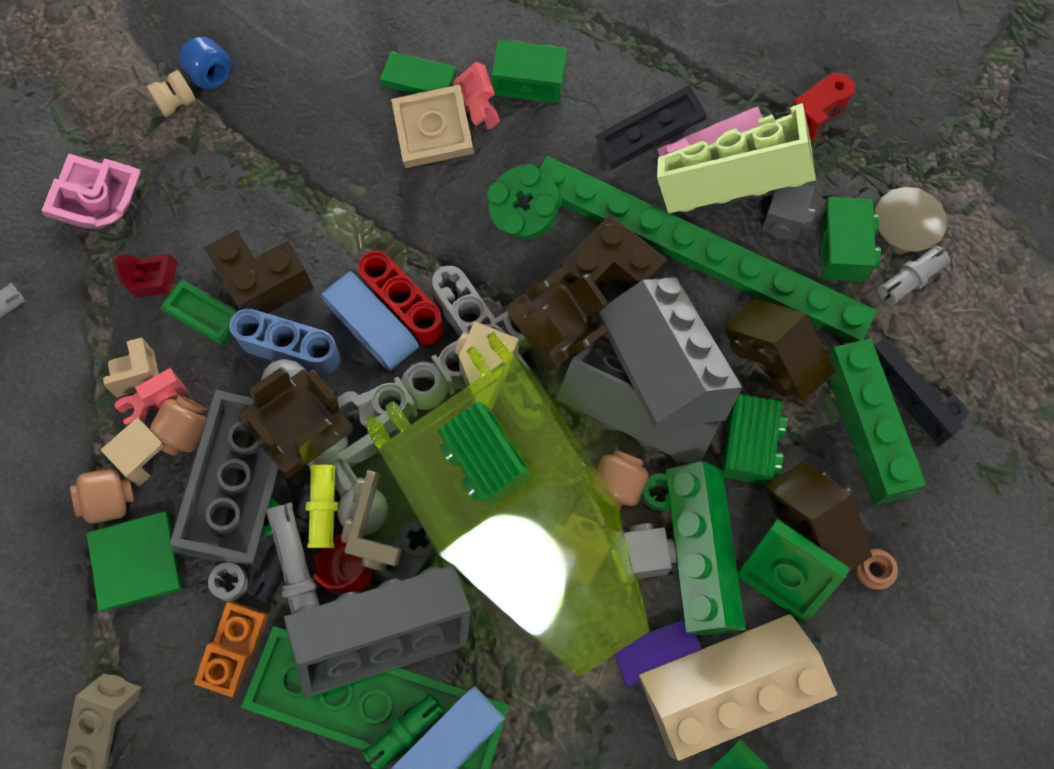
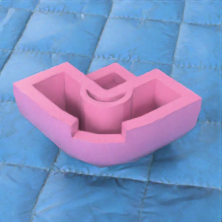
(91, 192)

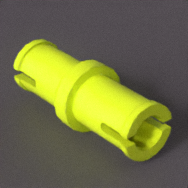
(321, 506)

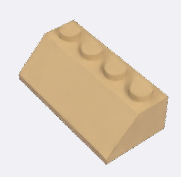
(736, 686)

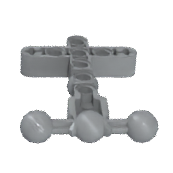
(404, 390)

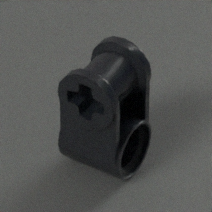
(412, 559)

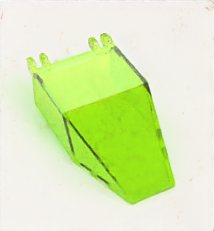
(547, 548)

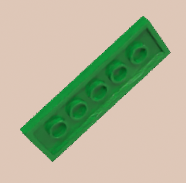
(356, 711)

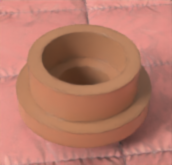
(888, 568)

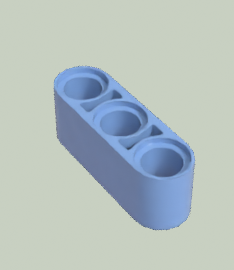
(369, 321)
(275, 329)
(454, 735)

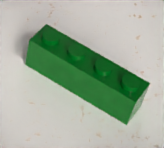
(874, 423)
(704, 550)

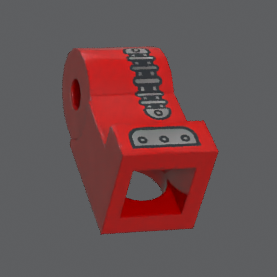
(825, 100)

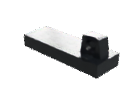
(651, 127)
(936, 417)

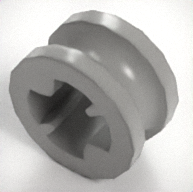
(222, 593)

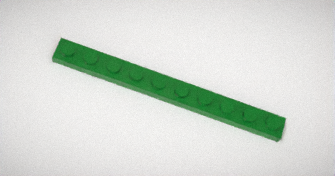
(712, 254)

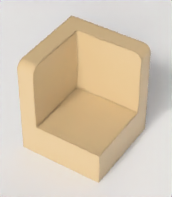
(132, 369)
(132, 450)

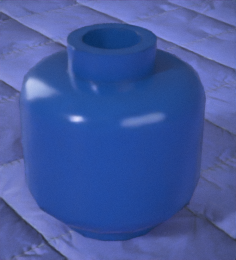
(205, 62)

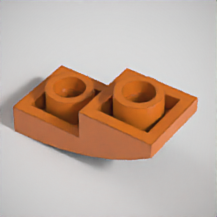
(232, 650)

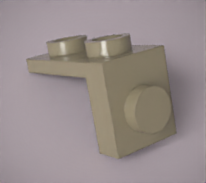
(374, 554)
(95, 719)

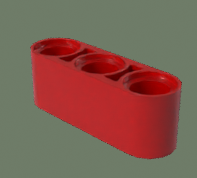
(396, 283)

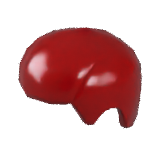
(341, 571)

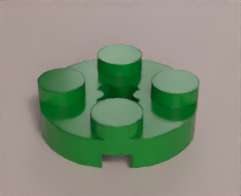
(543, 208)

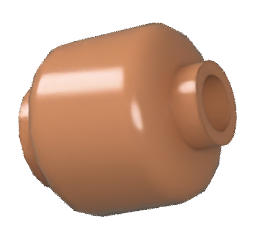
(179, 425)
(623, 477)
(101, 495)

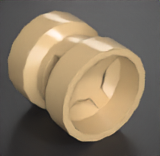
(163, 96)

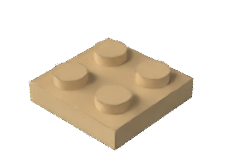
(432, 126)

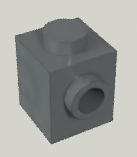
(789, 212)

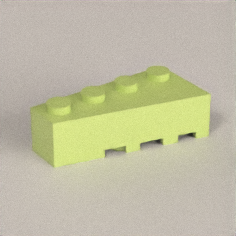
(739, 164)

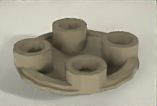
(910, 220)

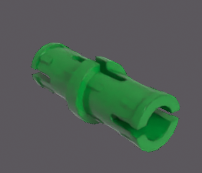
(404, 732)

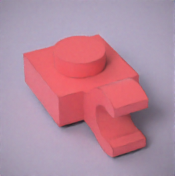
(476, 91)
(151, 395)

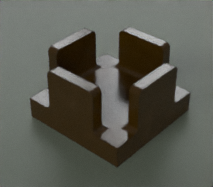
(558, 316)
(294, 418)

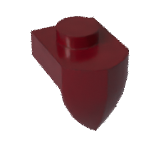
(146, 275)

